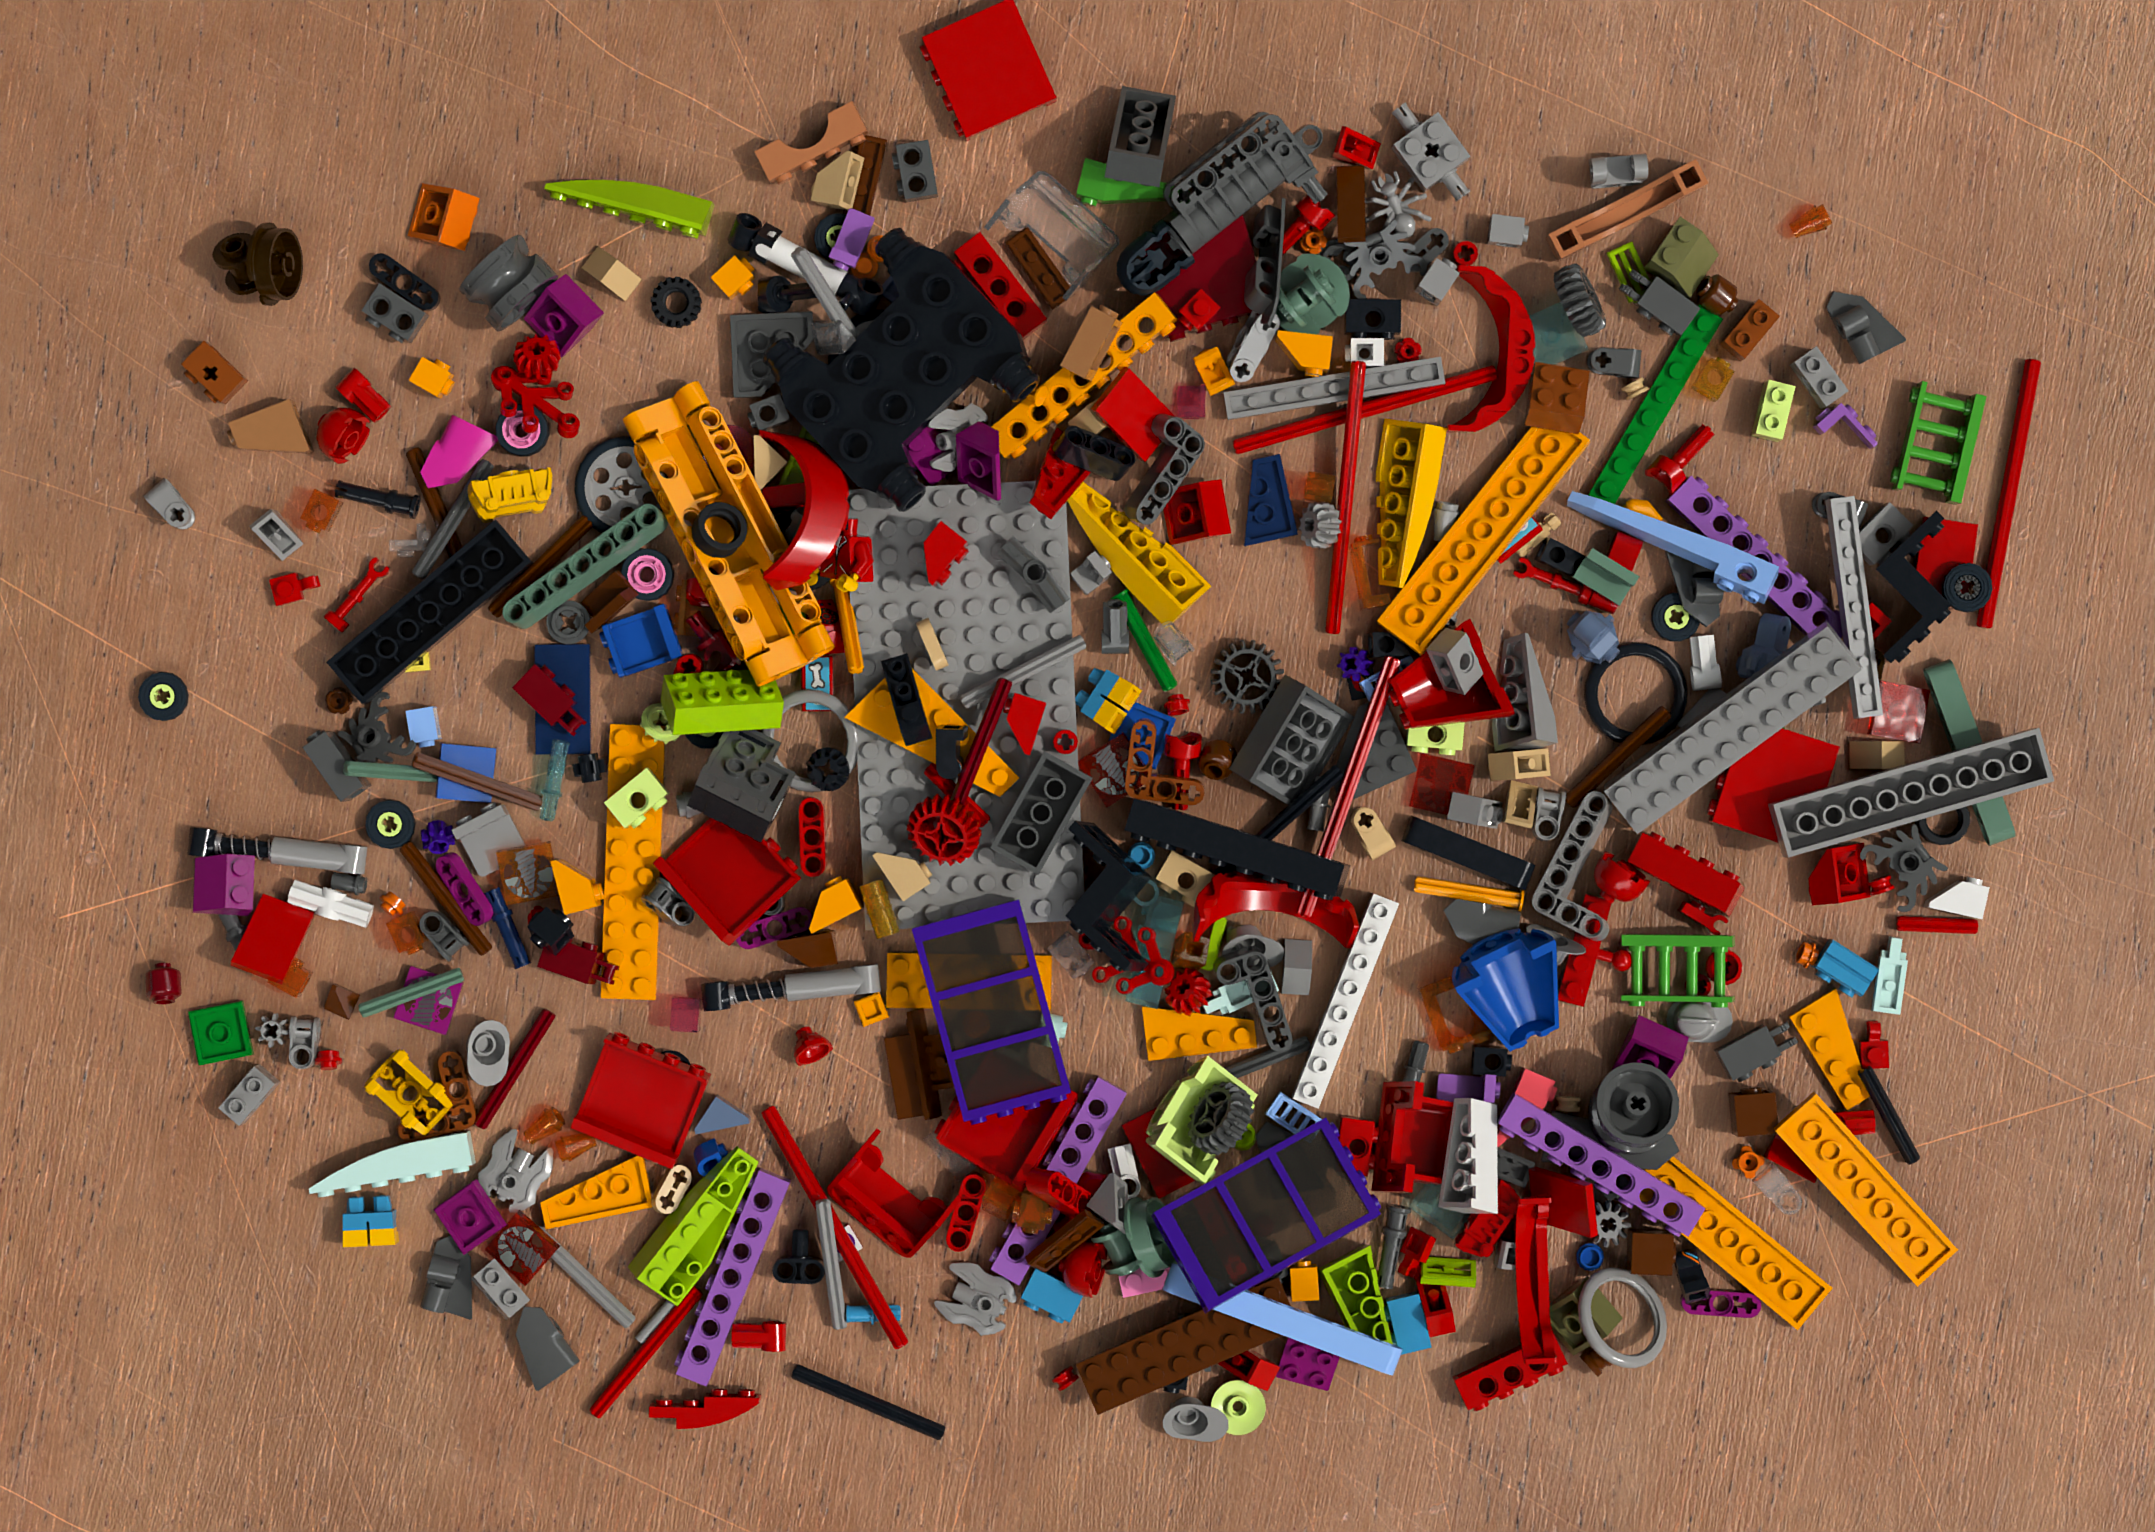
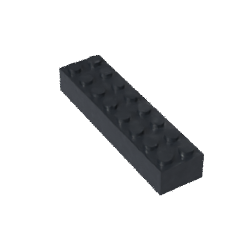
(429, 612)
(1236, 847)

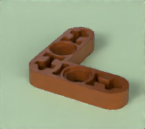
(1152, 780)
(465, 1102)

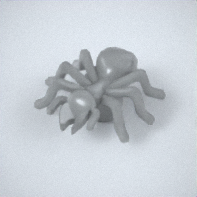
(1396, 208)

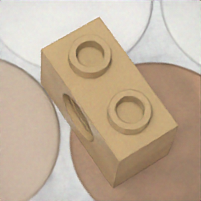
(1173, 868)

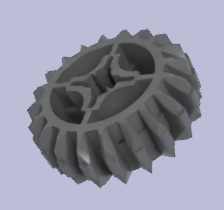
(1579, 300)
(1225, 665)
(1220, 1118)

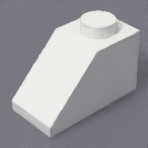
(1961, 898)

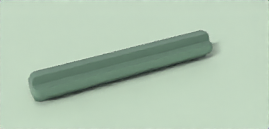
(386, 771)
(411, 992)

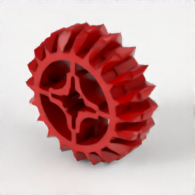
(939, 834)

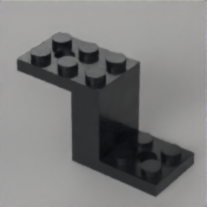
(1915, 587)
(1107, 897)

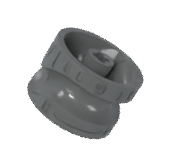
(508, 282)
(1652, 1111)

